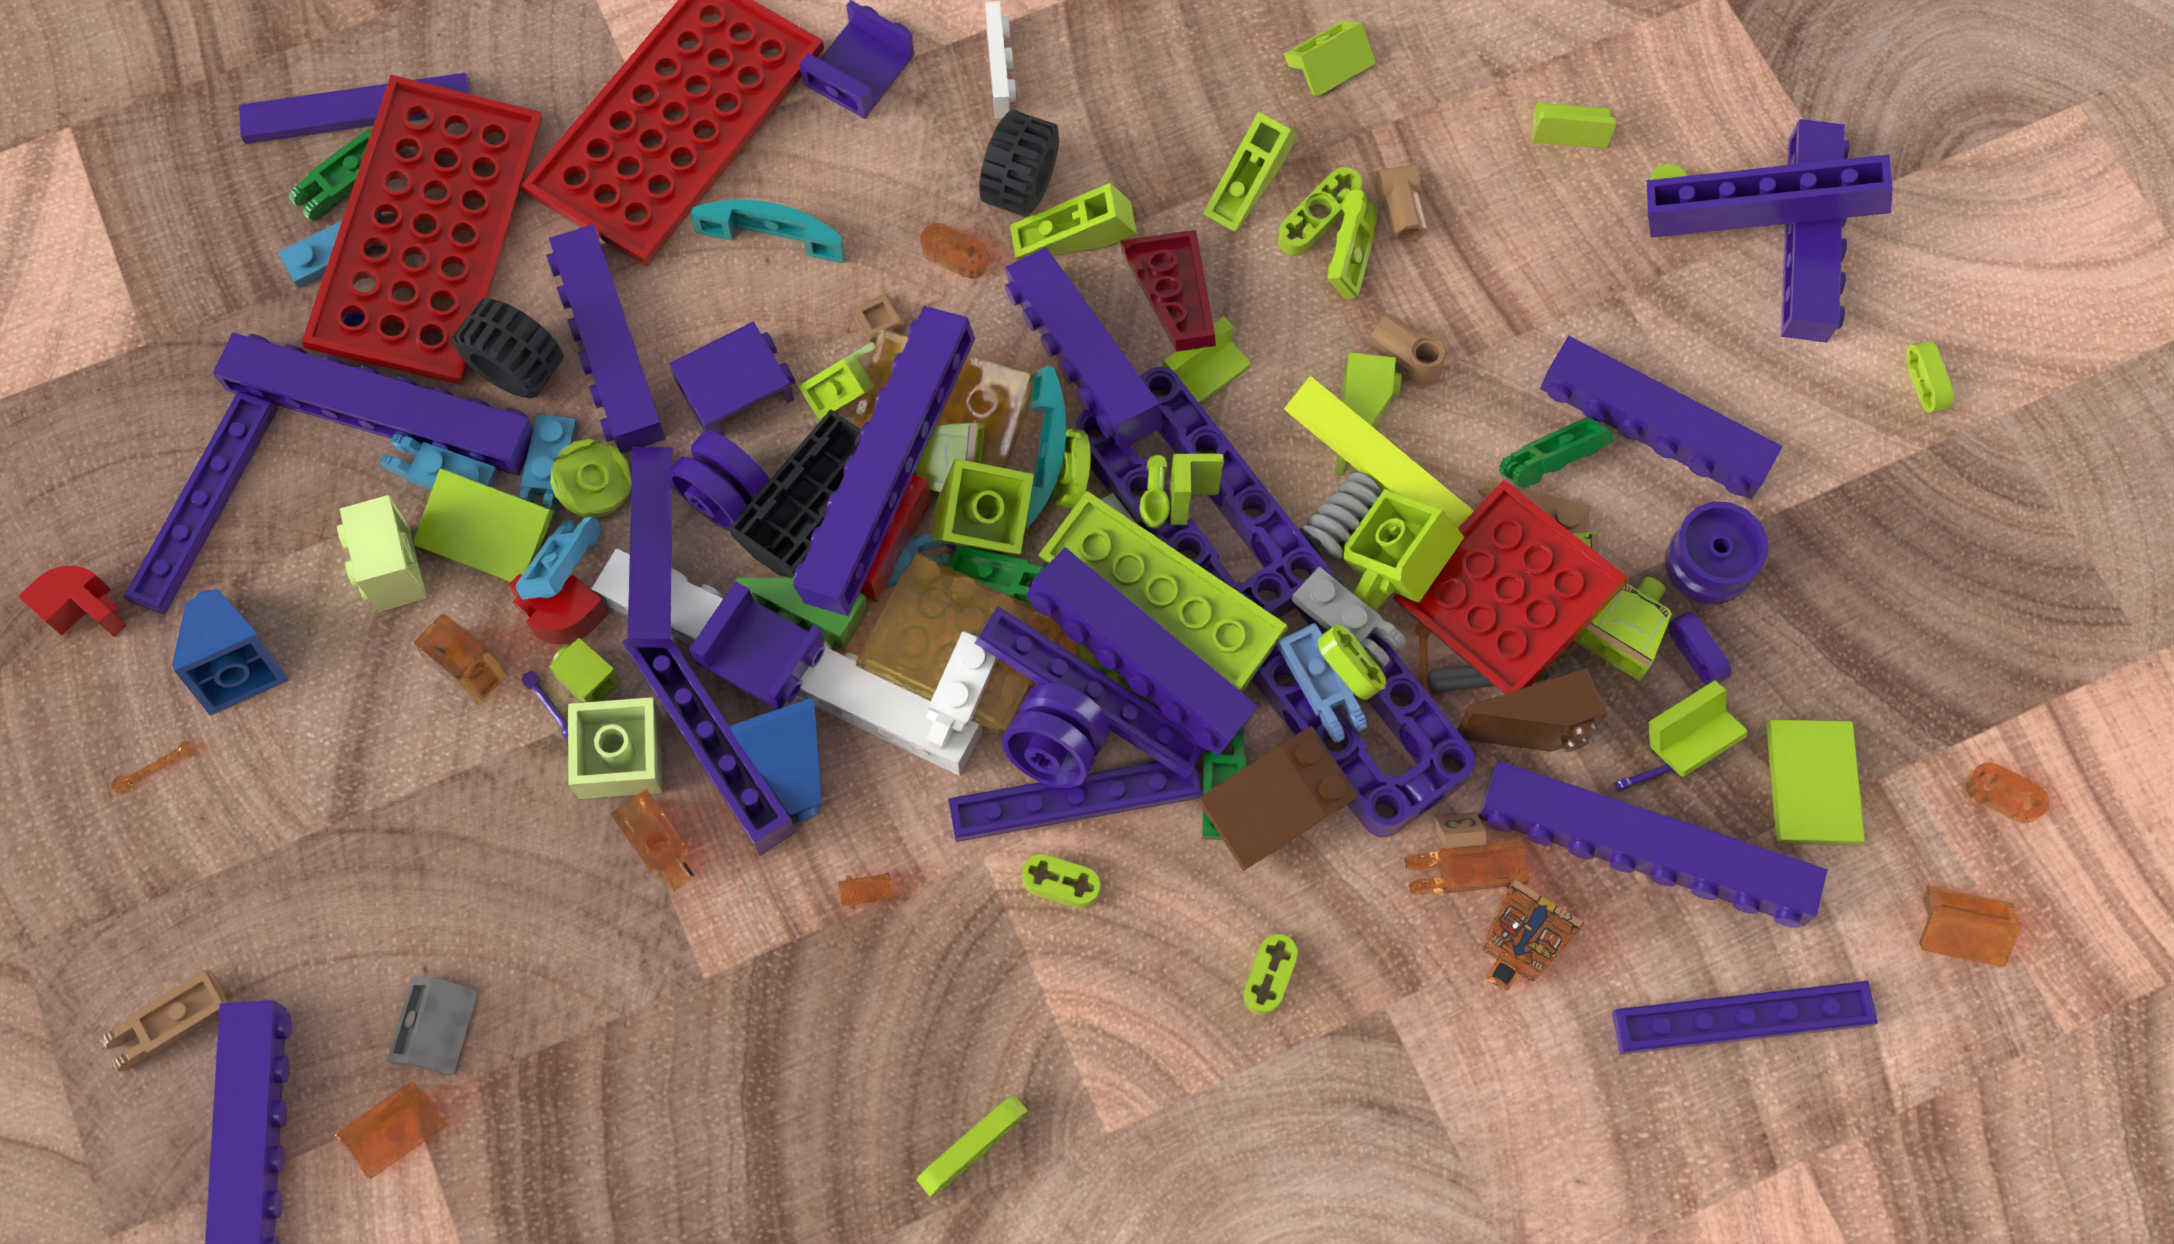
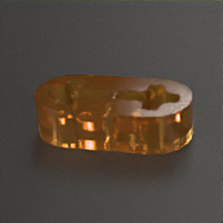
(952, 253)
(2007, 792)

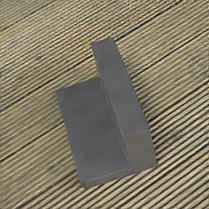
(432, 1025)

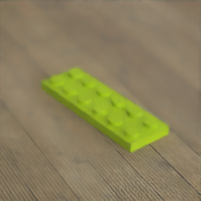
(1171, 589)

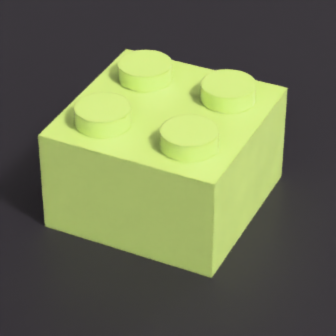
(381, 554)
(614, 748)

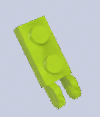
(1353, 244)

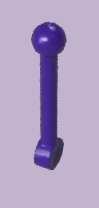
(532, 681)
(1627, 782)

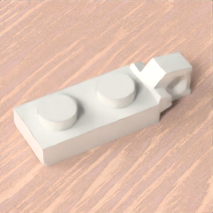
(959, 690)

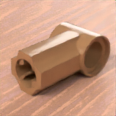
(1401, 194)
(1408, 346)

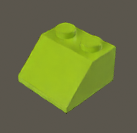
(983, 508)

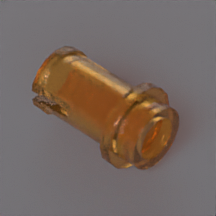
(865, 889)

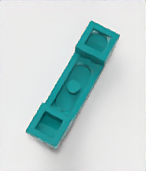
(723, 218)
(1047, 399)

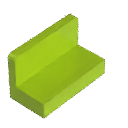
(1332, 56)
(1572, 125)
(1209, 368)
(838, 383)
(1192, 476)
(1695, 730)

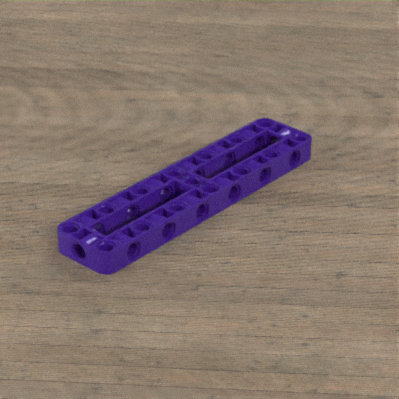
(1280, 550)

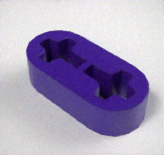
(1699, 648)

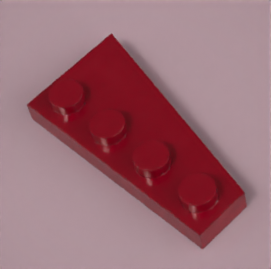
(1175, 285)

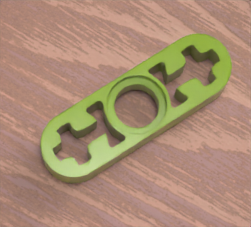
(1315, 226)
(972, 1146)

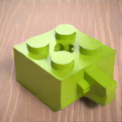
(1400, 548)

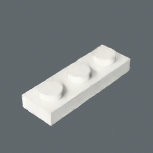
(1000, 59)

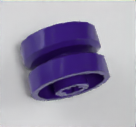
(717, 478)
(1716, 553)
(1056, 735)

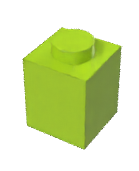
(584, 672)

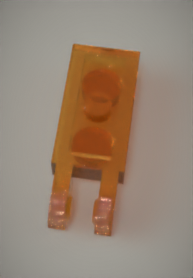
(1471, 868)

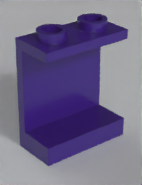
(860, 61)
(731, 376)
(757, 648)

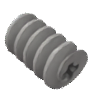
(1341, 515)

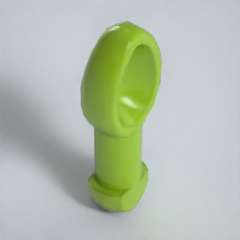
(1155, 502)

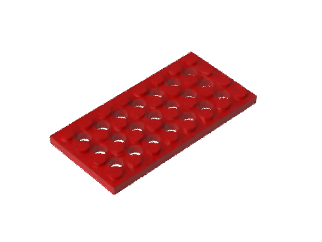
(710, 156)
(372, 196)

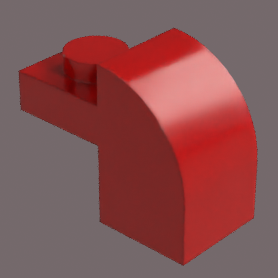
(67, 595)
(564, 616)

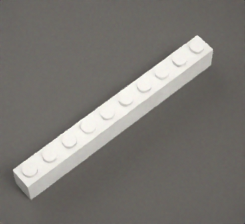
(833, 683)

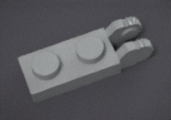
(1334, 605)

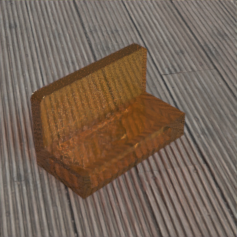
(1969, 926)
(391, 1129)

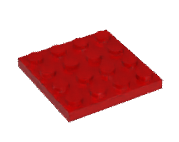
(1515, 591)

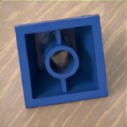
(222, 654)
(786, 755)

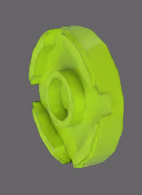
(1074, 469)
(591, 478)

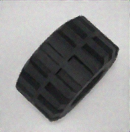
(1019, 163)
(508, 348)

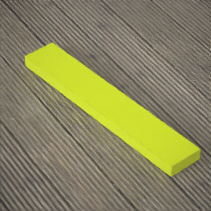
(1370, 450)

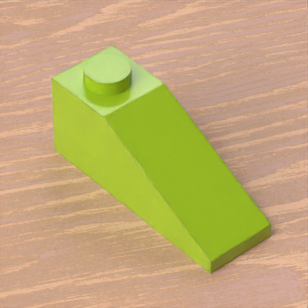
(1250, 171)
(1077, 224)
(1368, 390)

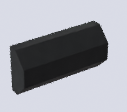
(795, 500)

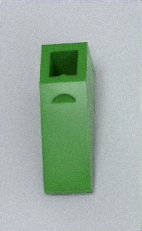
(783, 599)

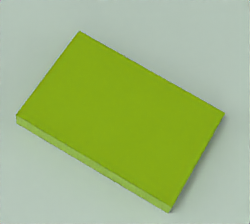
(482, 526)
(1815, 782)

